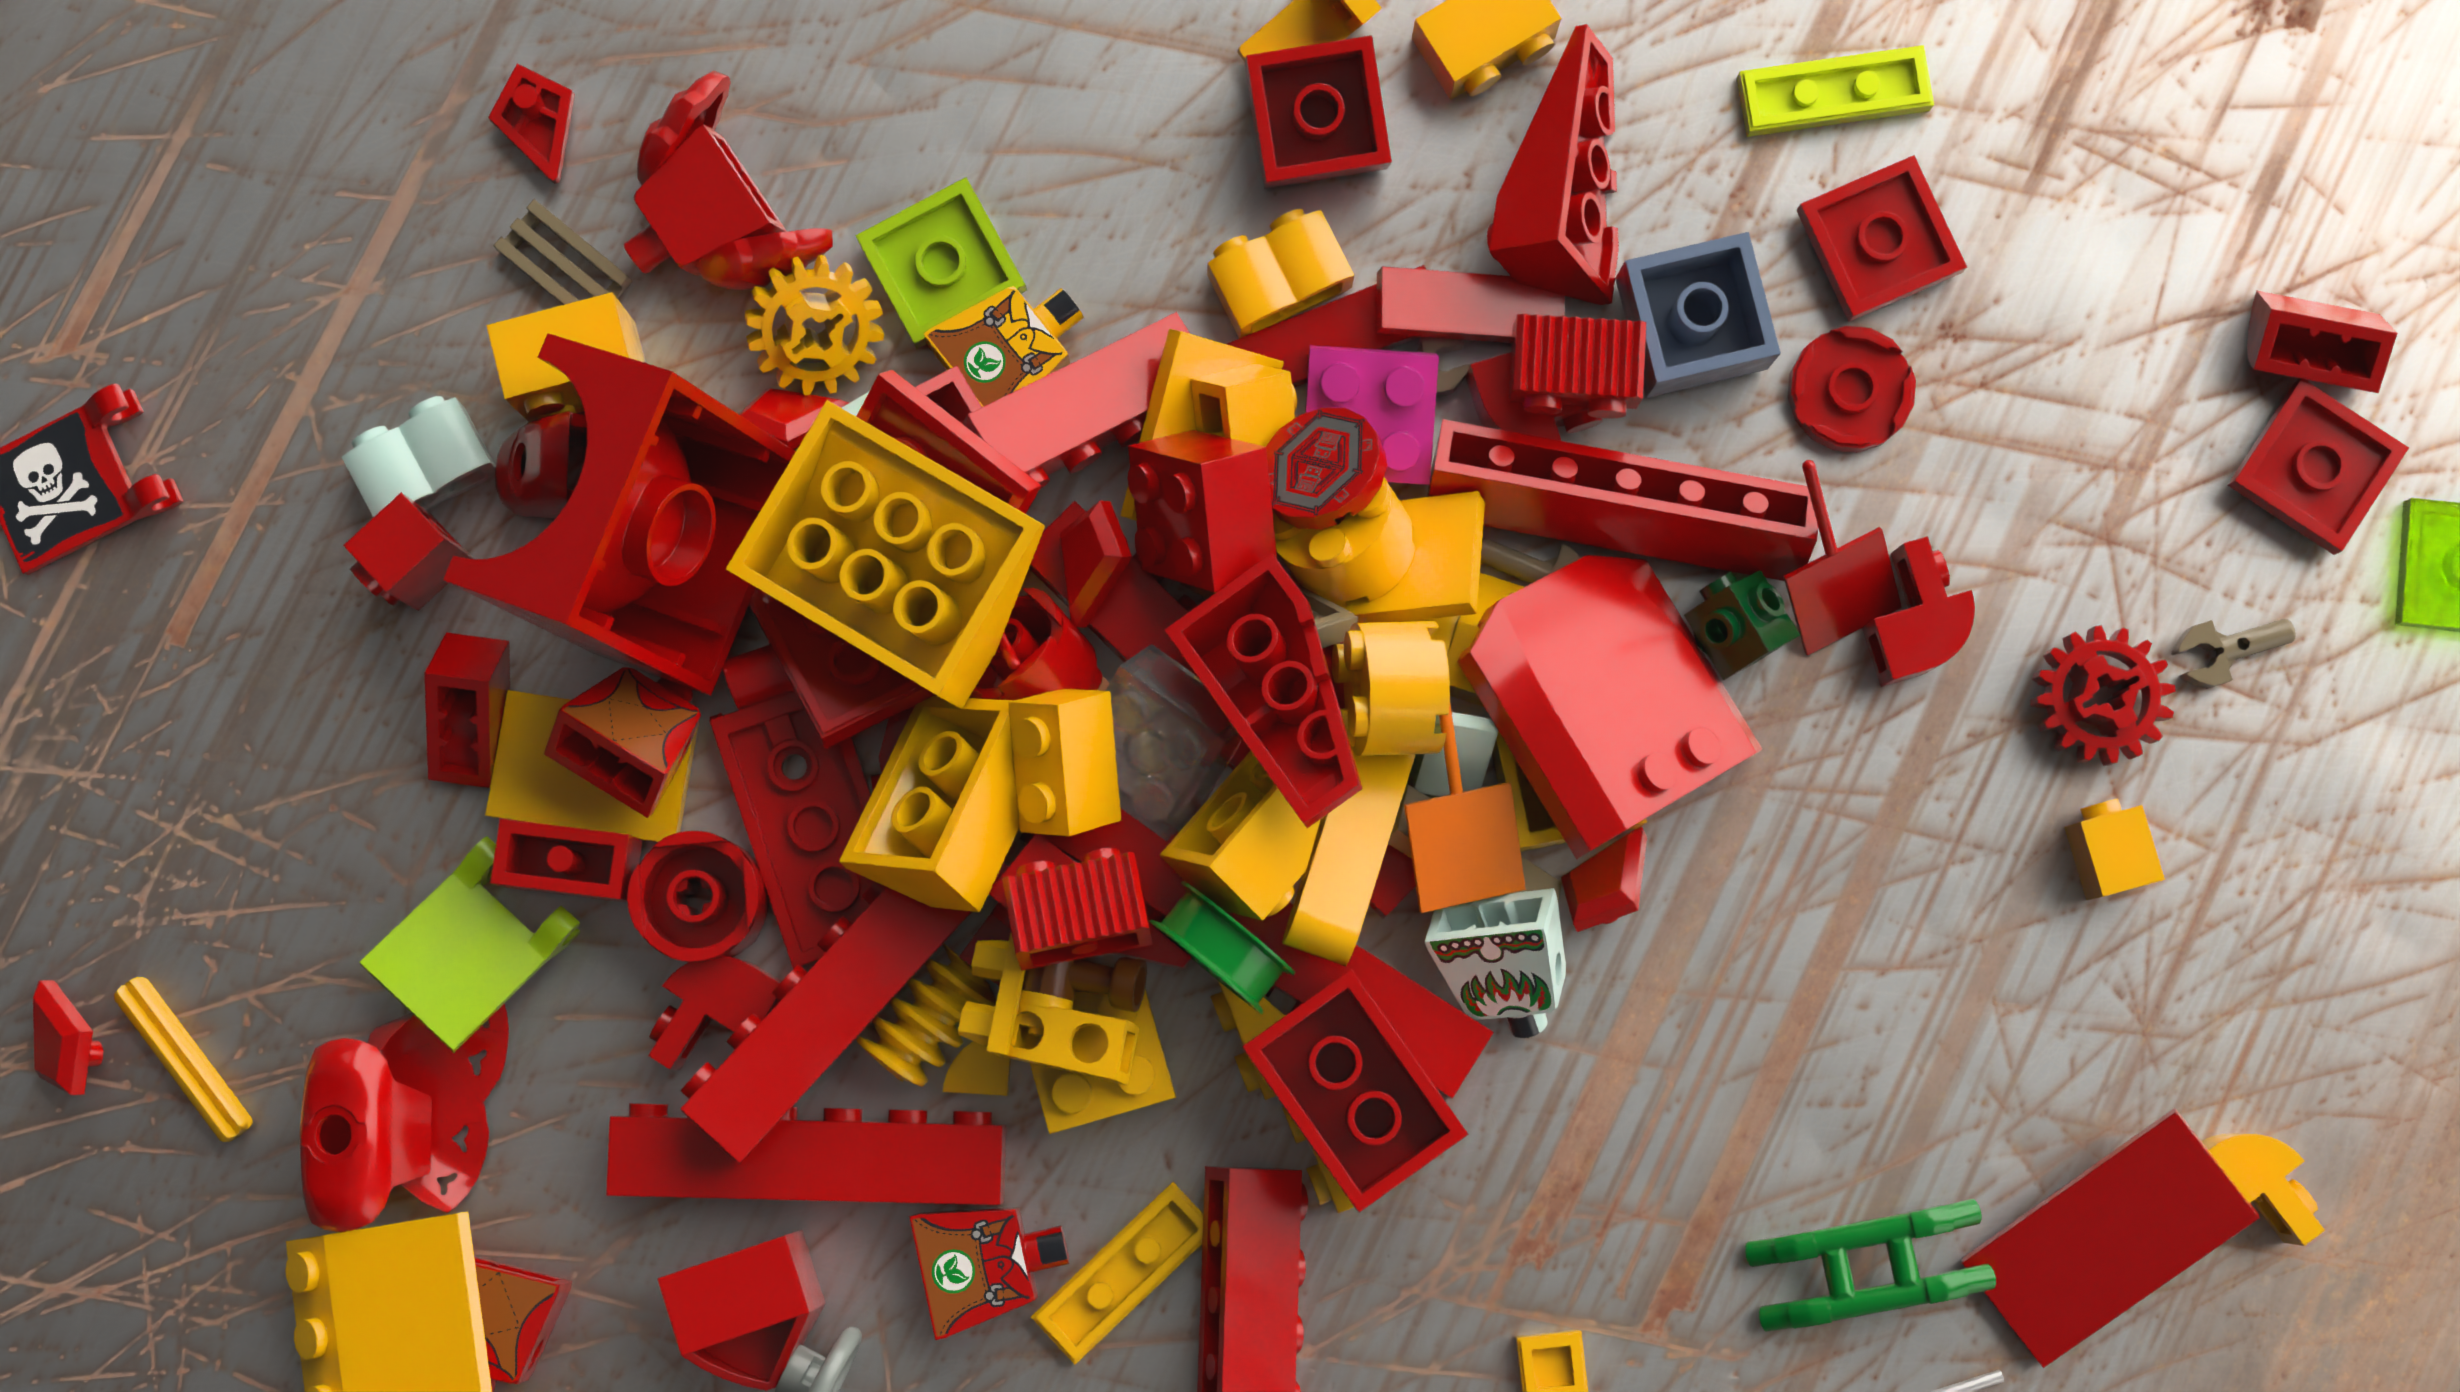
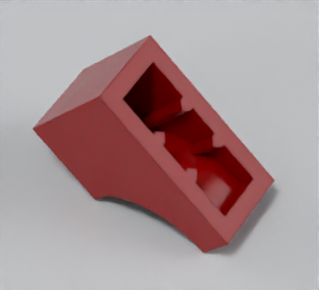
(465, 707)

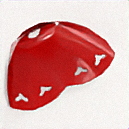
(456, 1095)

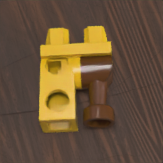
(1036, 1016)

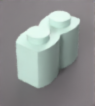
(425, 458)

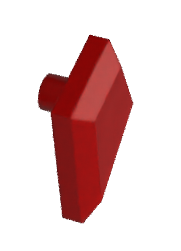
(535, 118)
(786, 413)
(1093, 560)
(1607, 882)
(62, 1040)

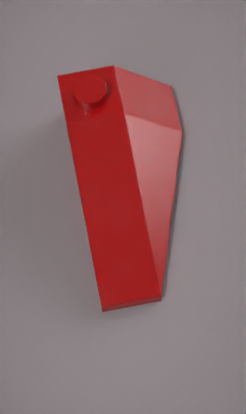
(1553, 200)

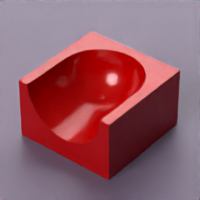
(649, 527)

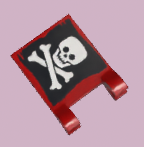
(69, 484)

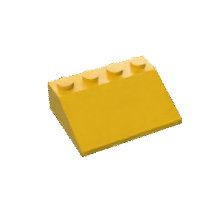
(891, 553)
(389, 1309)

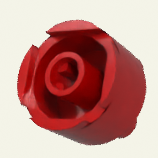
(1049, 651)
(672, 872)

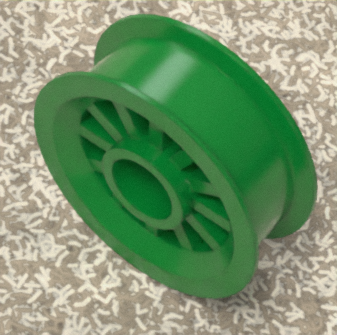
(1222, 947)

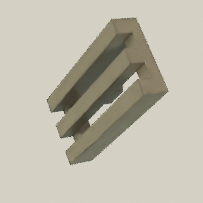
(524, 231)

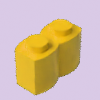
(1279, 272)

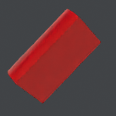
(2319, 341)

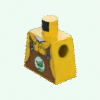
(1005, 341)

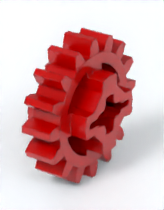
(2114, 716)

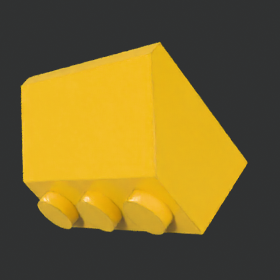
(942, 806)

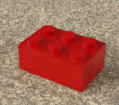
(1355, 1090)

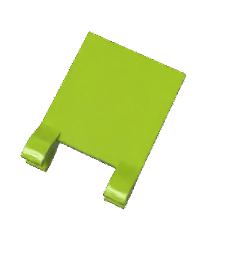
(464, 952)

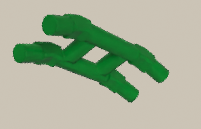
(1897, 1234)

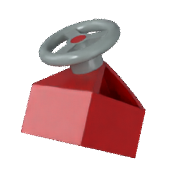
(751, 1316)

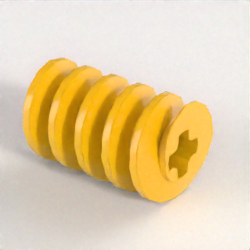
(928, 1020)

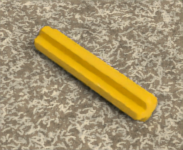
(183, 1059)

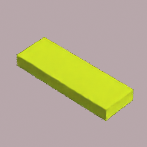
(1835, 91)

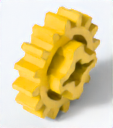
(796, 342)

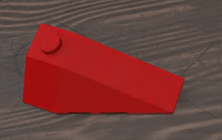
(1271, 679)

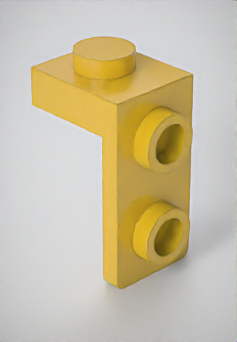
(1309, 24)

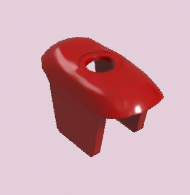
(543, 486)
(358, 1135)

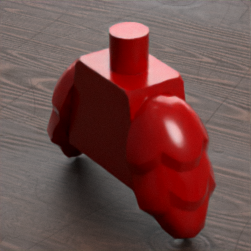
(705, 202)

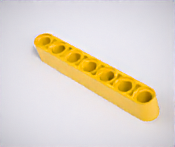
(1350, 852)

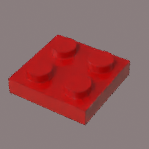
(1881, 238)
(2318, 466)

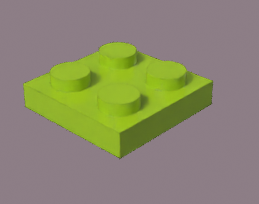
(939, 258)

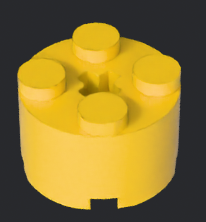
(1356, 556)
(1393, 687)

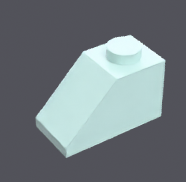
(1474, 743)

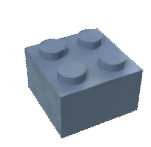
(1700, 313)

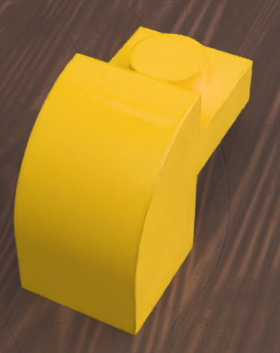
(2259, 1171)

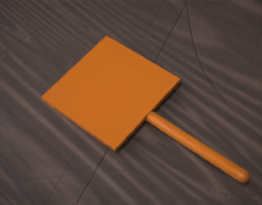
(1463, 841)

